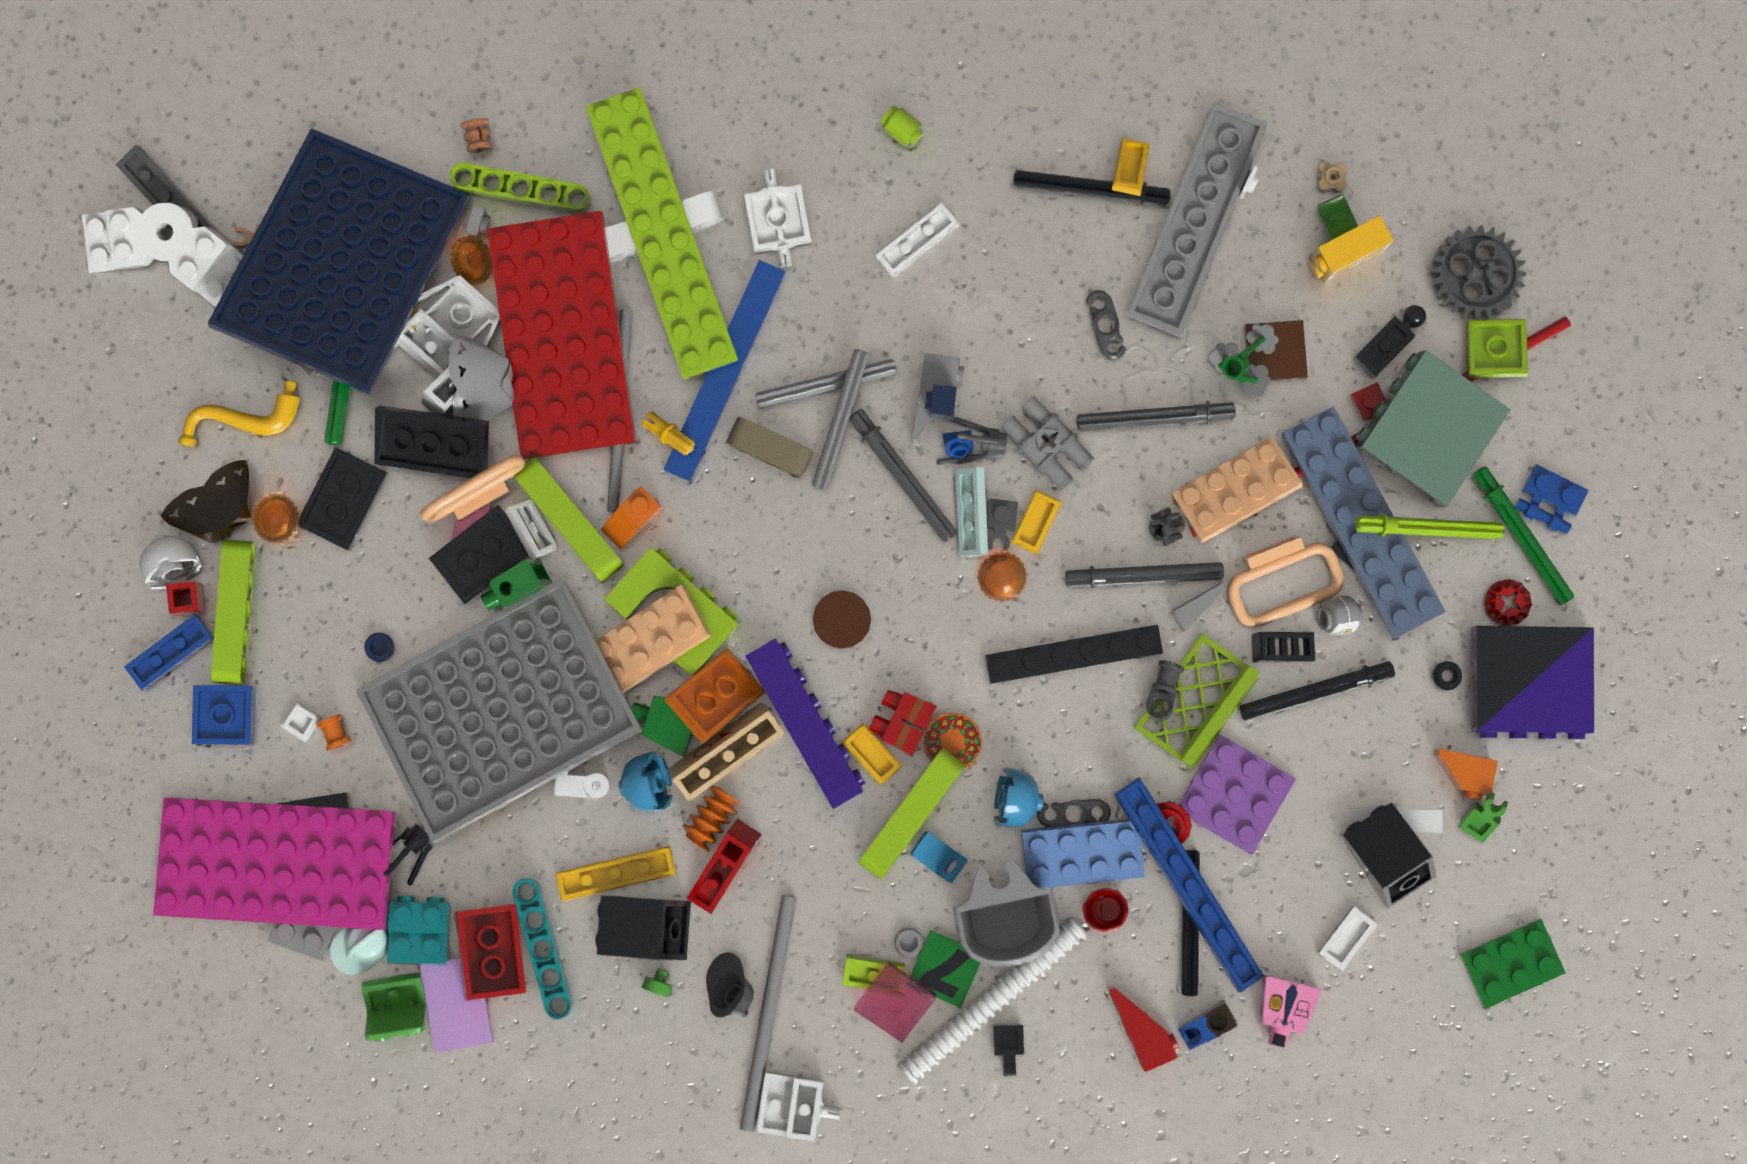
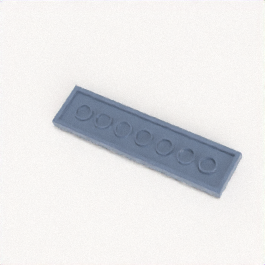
(1346, 492)

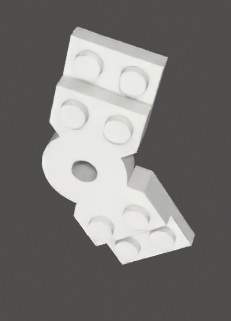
(135, 237)

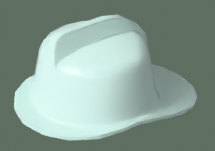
(358, 949)

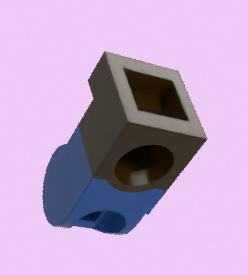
(1208, 1026)

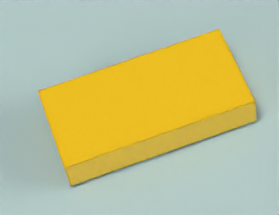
(1130, 166)
(1036, 522)
(871, 754)

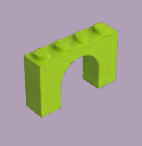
(656, 573)

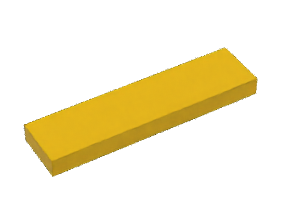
(615, 873)

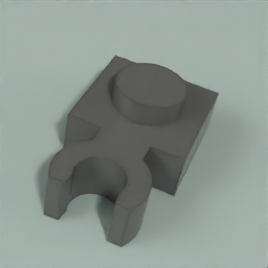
(1001, 518)

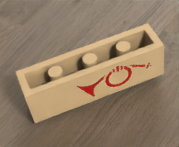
(725, 751)

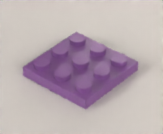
(1236, 794)

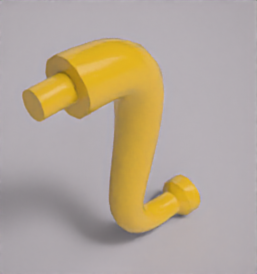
(281, 417)

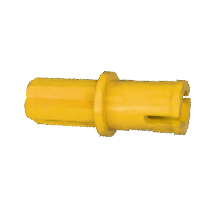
(668, 434)

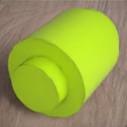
(902, 126)

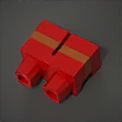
(897, 732)

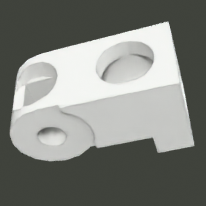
(592, 786)

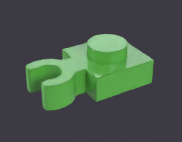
(1483, 820)

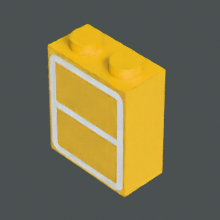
(1351, 249)

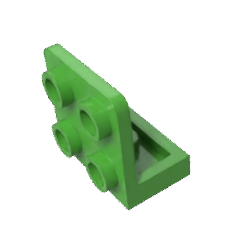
(394, 1007)

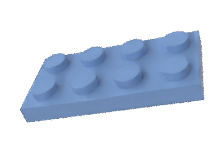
(1082, 853)

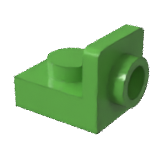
(1337, 216)

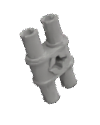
(1045, 459)

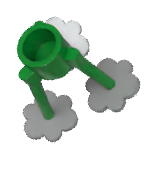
(1237, 365)

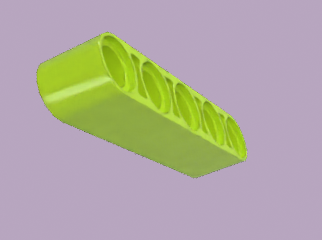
(510, 179)
(568, 520)
(233, 611)
(912, 813)

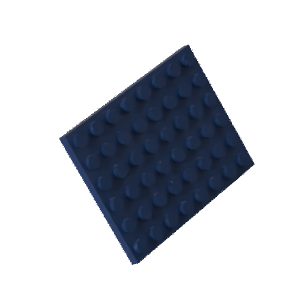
(339, 261)

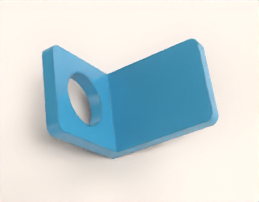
(938, 856)

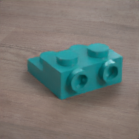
(418, 931)

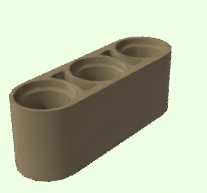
(769, 447)

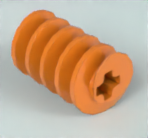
(710, 817)

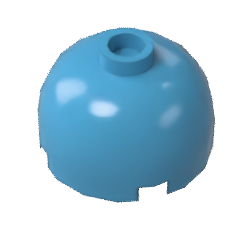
(645, 783)
(1016, 798)

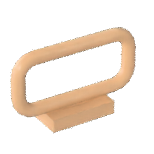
(474, 492)
(1277, 557)

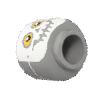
(1339, 615)

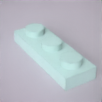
(971, 512)

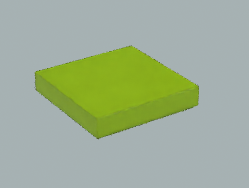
(1497, 348)

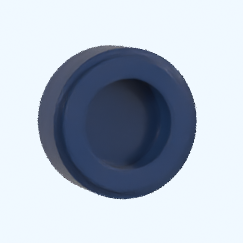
(379, 647)

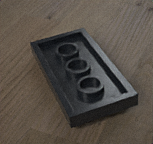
(430, 442)

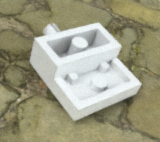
(792, 1107)

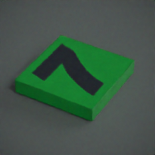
(945, 968)

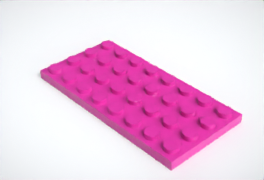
(274, 863)

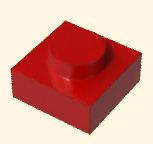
(1367, 400)

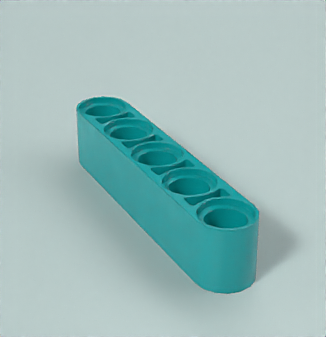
(553, 959)

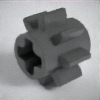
(1166, 526)

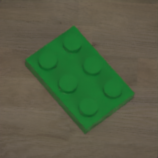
(1512, 963)

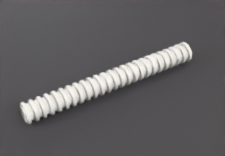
(989, 1003)

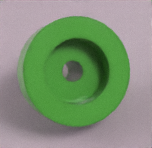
(657, 984)

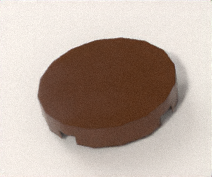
(841, 619)

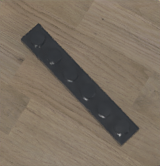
(1074, 654)

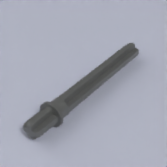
(1156, 416)
(902, 475)
(1144, 574)

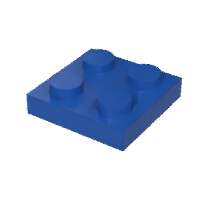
(222, 715)

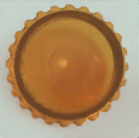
(471, 259)
(275, 518)
(1002, 576)

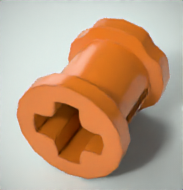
(333, 732)

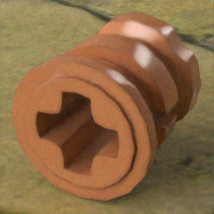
(477, 135)

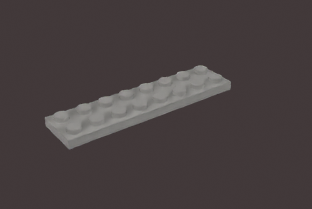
(1197, 220)

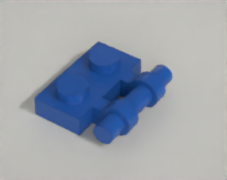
(1554, 491)

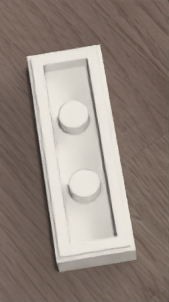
(916, 240)

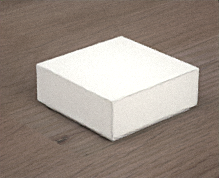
(301, 722)

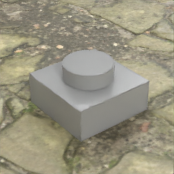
(478, 222)

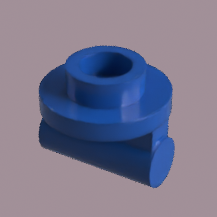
(957, 447)

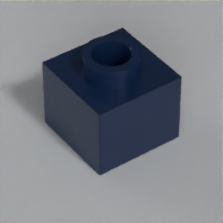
(941, 402)

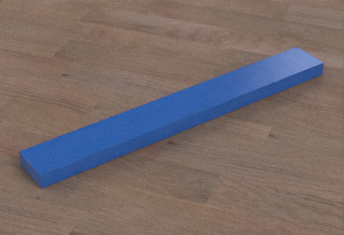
(721, 381)
(1188, 884)

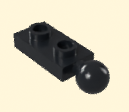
(1390, 340)

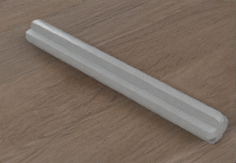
(822, 384)
(840, 419)

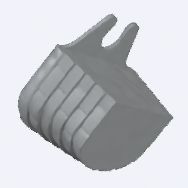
(1009, 922)

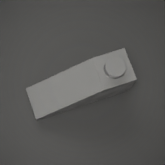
(937, 371)

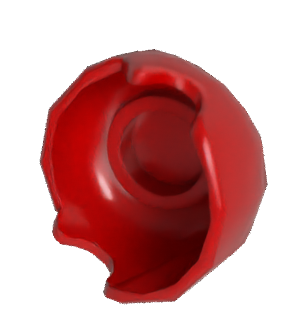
(1105, 910)

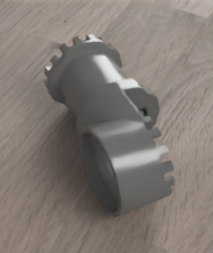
(1164, 688)

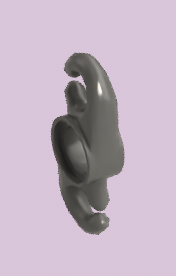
(1104, 338)
(1086, 806)

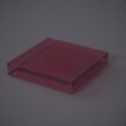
(895, 1002)

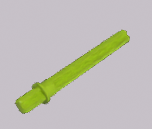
(1386, 524)

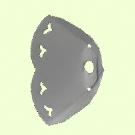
(484, 383)

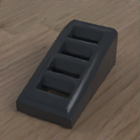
(1259, 647)

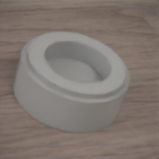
(908, 942)

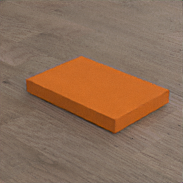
(714, 696)

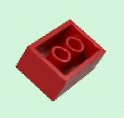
(490, 952)

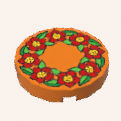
(955, 734)

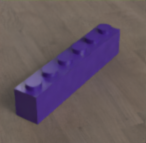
(805, 724)

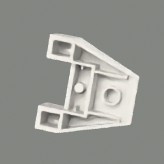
(442, 314)

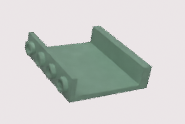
(1432, 426)

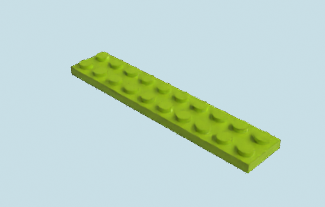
(661, 233)

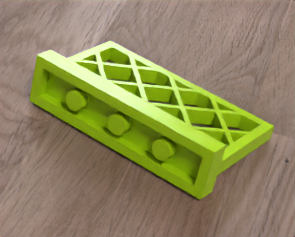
(1219, 715)

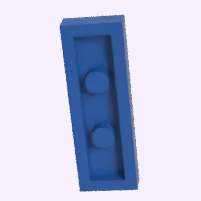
(169, 652)

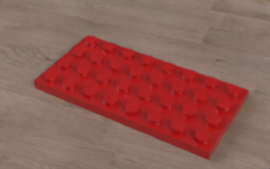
(562, 334)

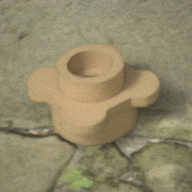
(1326, 182)

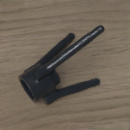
(416, 840)

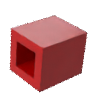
(185, 598)

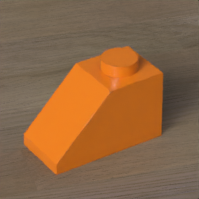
(631, 518)
(1468, 772)

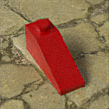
(724, 866)
(1147, 1037)

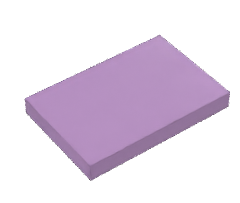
(451, 1018)

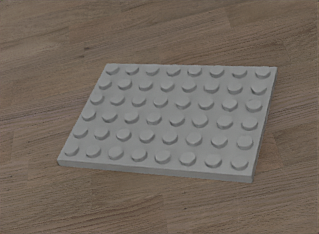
(498, 710)

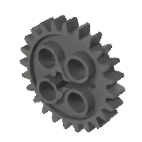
(1502, 261)

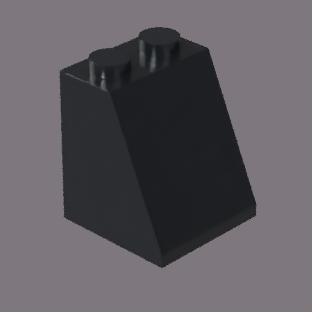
(1390, 854)
(643, 928)

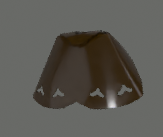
(217, 507)

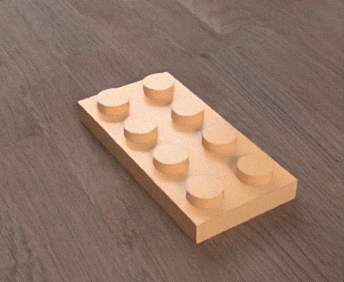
(1237, 489)
(653, 638)

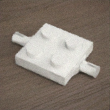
(777, 218)

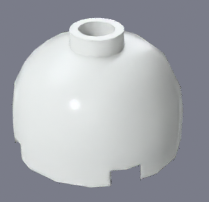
(168, 560)

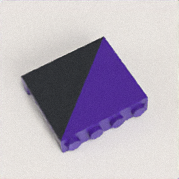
(1534, 681)

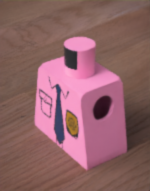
(1286, 1007)

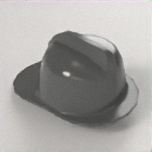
(727, 987)

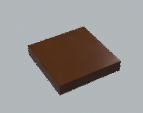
(1289, 356)

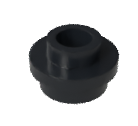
(1455, 671)

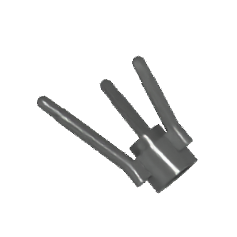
(992, 442)

